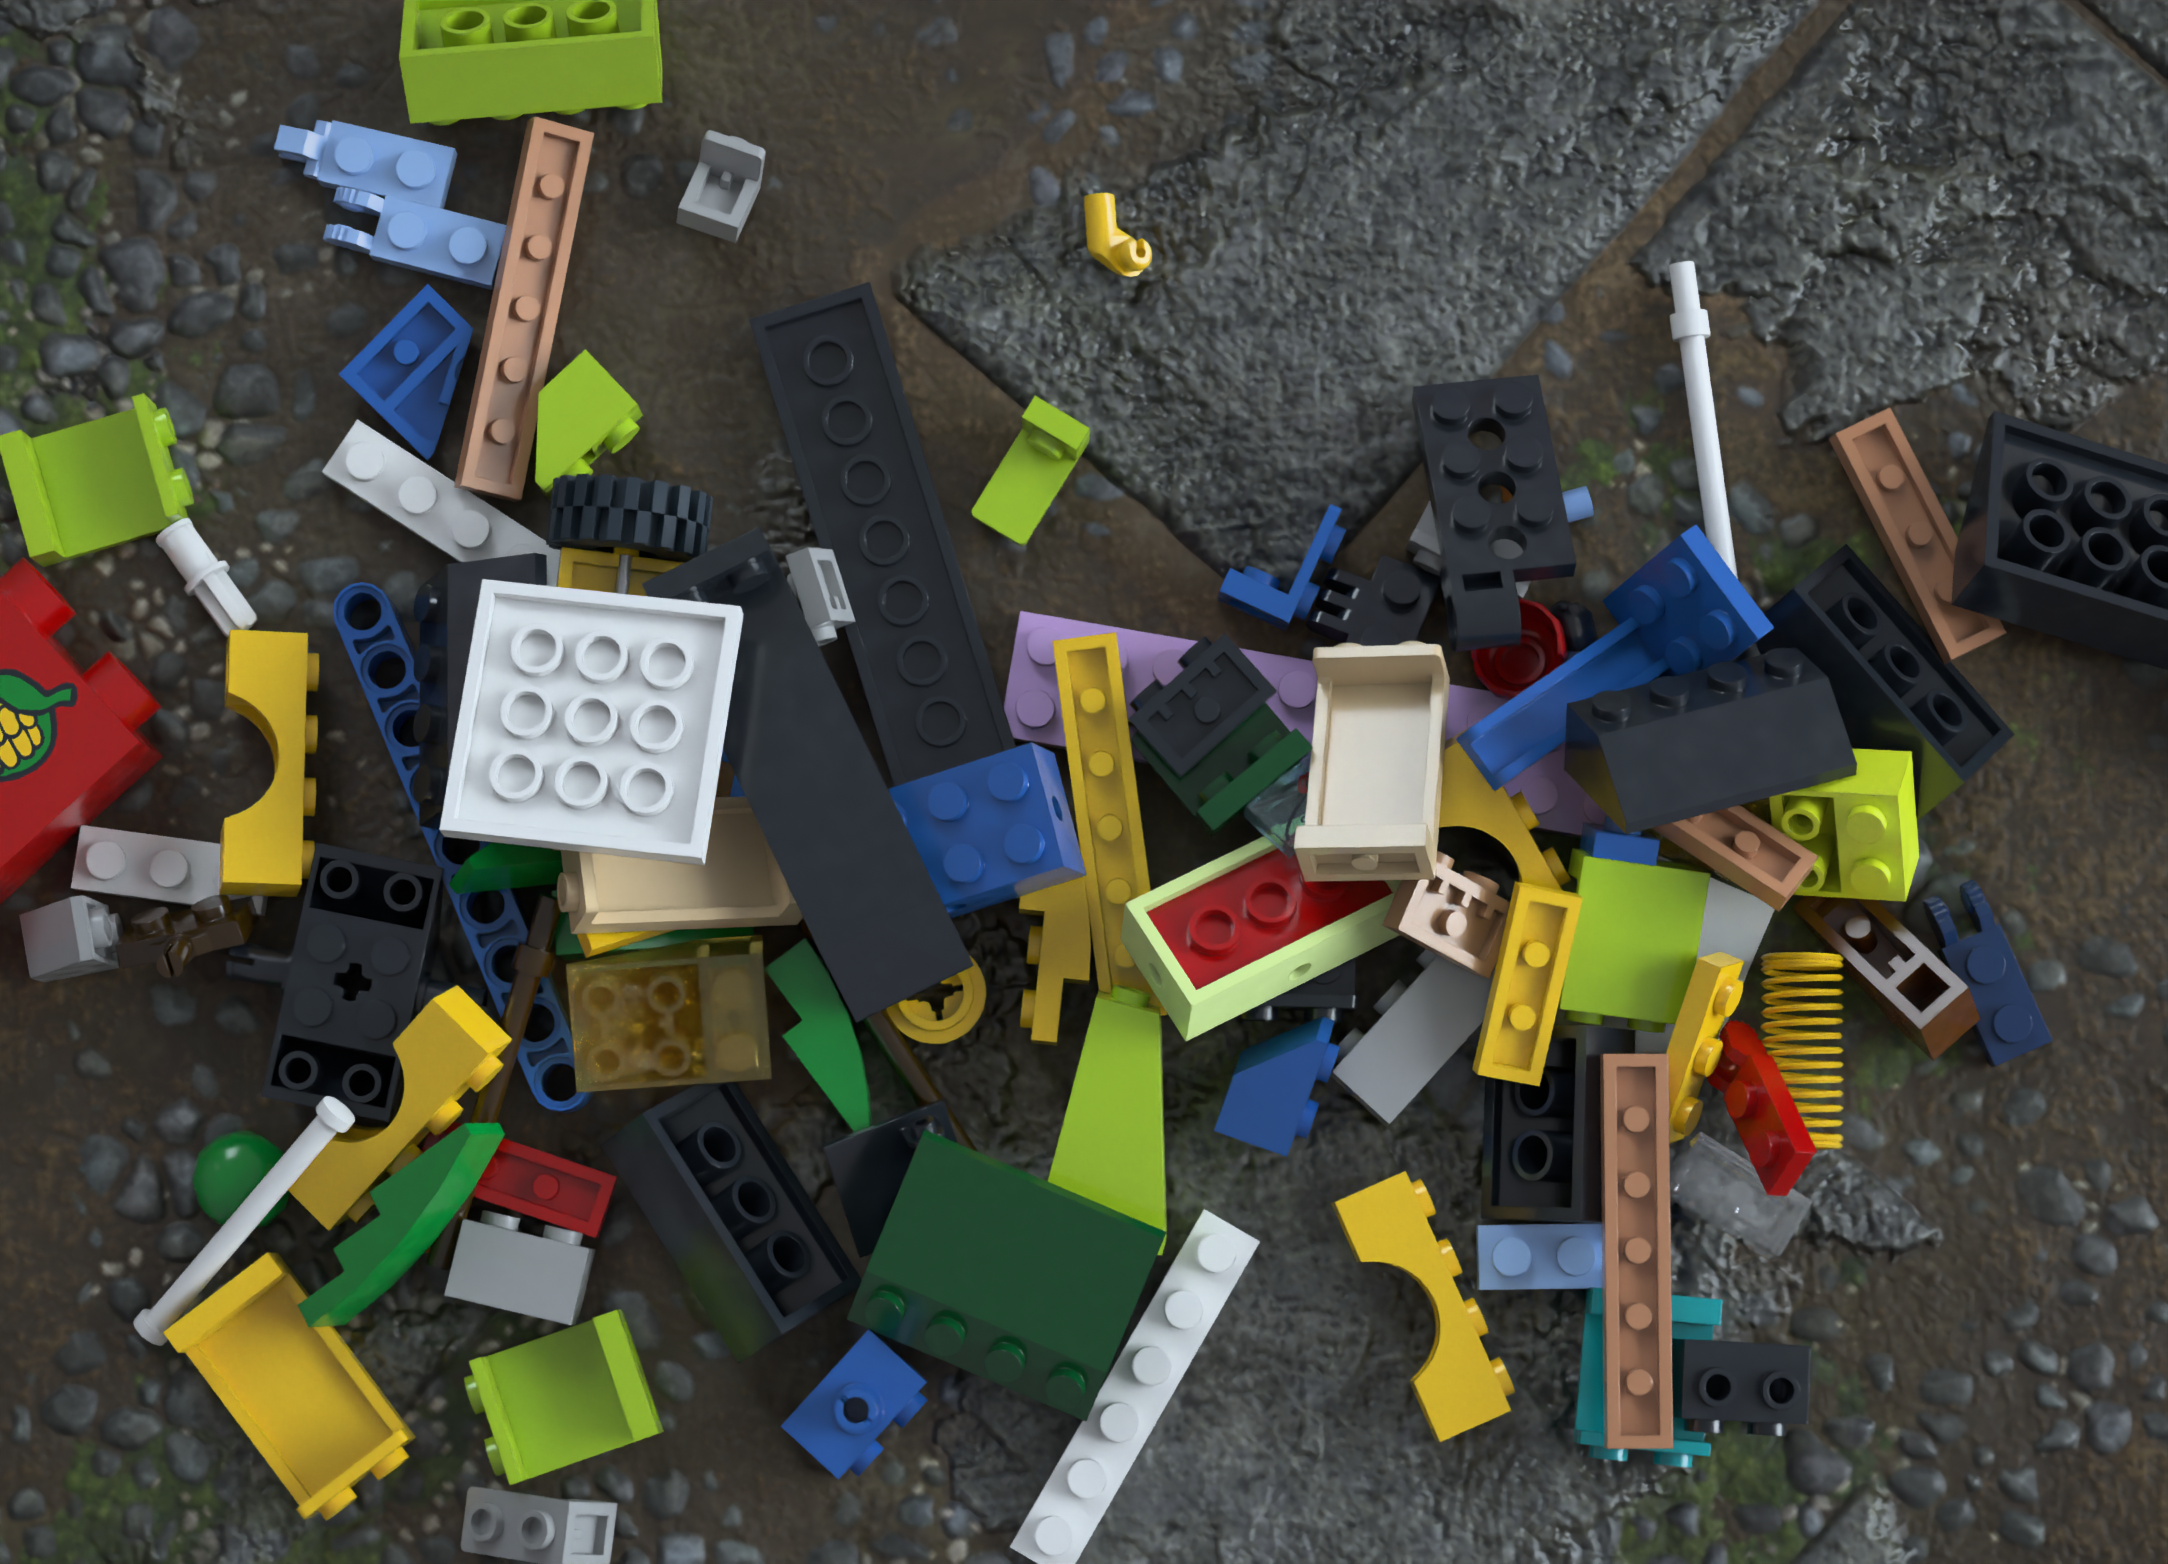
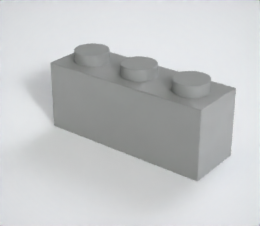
(1412, 1037)

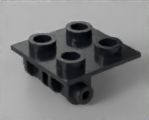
(873, 1165)

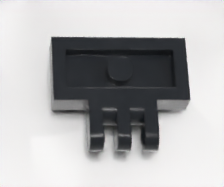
(1378, 610)

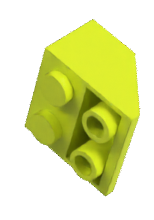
(1857, 828)

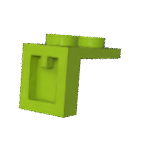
(1031, 472)

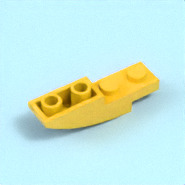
(1059, 949)

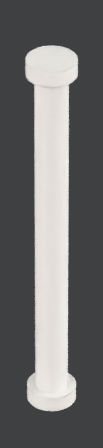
(331, 1118)

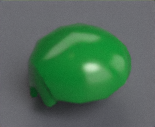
(231, 1170)

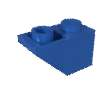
(1272, 1087)

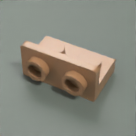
(1452, 916)

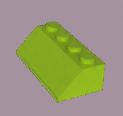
(527, 57)

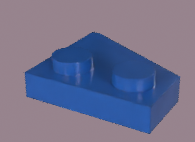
(413, 369)

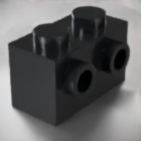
(1740, 1383)

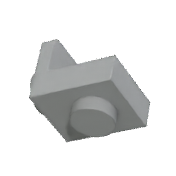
(722, 186)

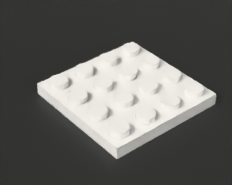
(592, 722)

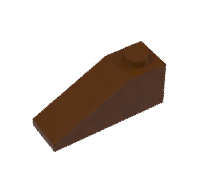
(1893, 969)

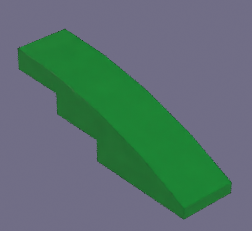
(413, 1213)

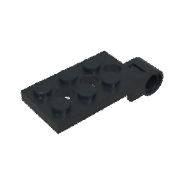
(1475, 581)

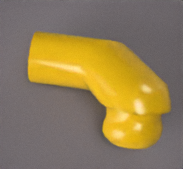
(1110, 244)

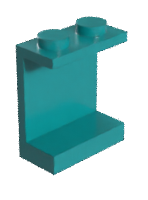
(1690, 1320)

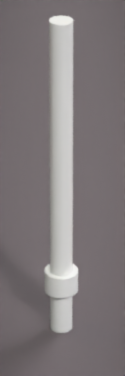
(1690, 329)

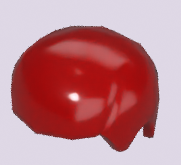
(1515, 668)

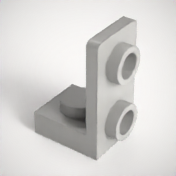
(819, 592)
(538, 1527)

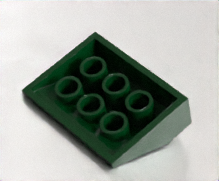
(1005, 1275)

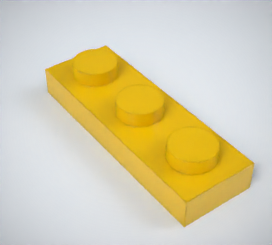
(1527, 983)
(1694, 1041)

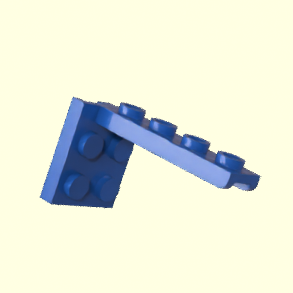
(1672, 621)

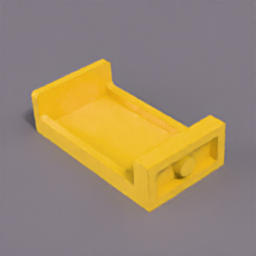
(293, 1387)

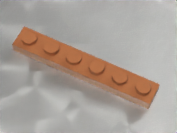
(524, 309)
(1636, 1251)

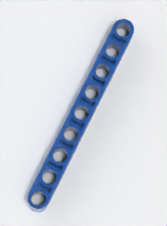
(488, 941)

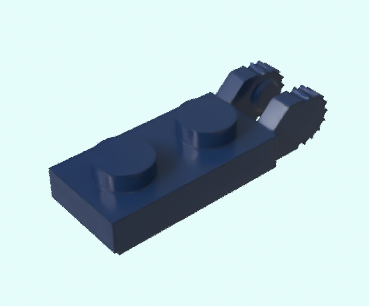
(1986, 964)

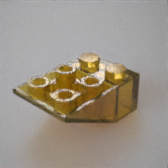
(671, 1015)

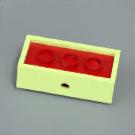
(1248, 933)

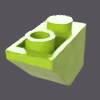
(579, 419)

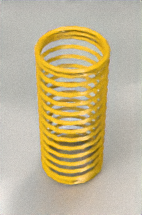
(1806, 962)

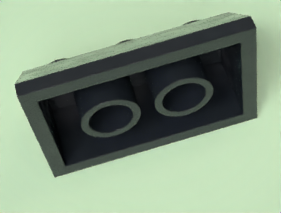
(1547, 1137)

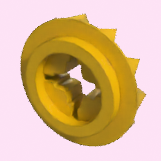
(959, 1010)

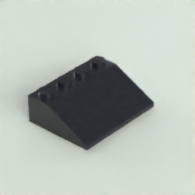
(2067, 540)

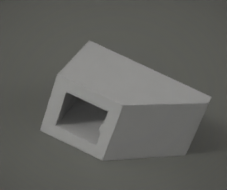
(70, 938)

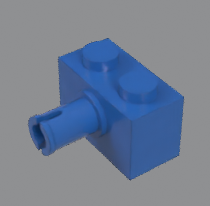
(856, 1405)

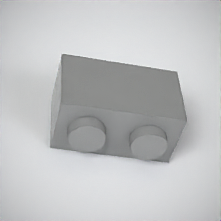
(519, 1269)

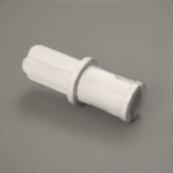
(206, 577)

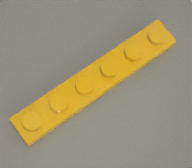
(1104, 798)

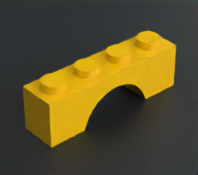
(268, 685)
(1473, 803)
(441, 1057)
(1457, 1381)

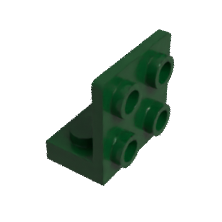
(1234, 770)

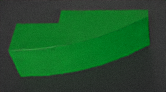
(826, 1035)

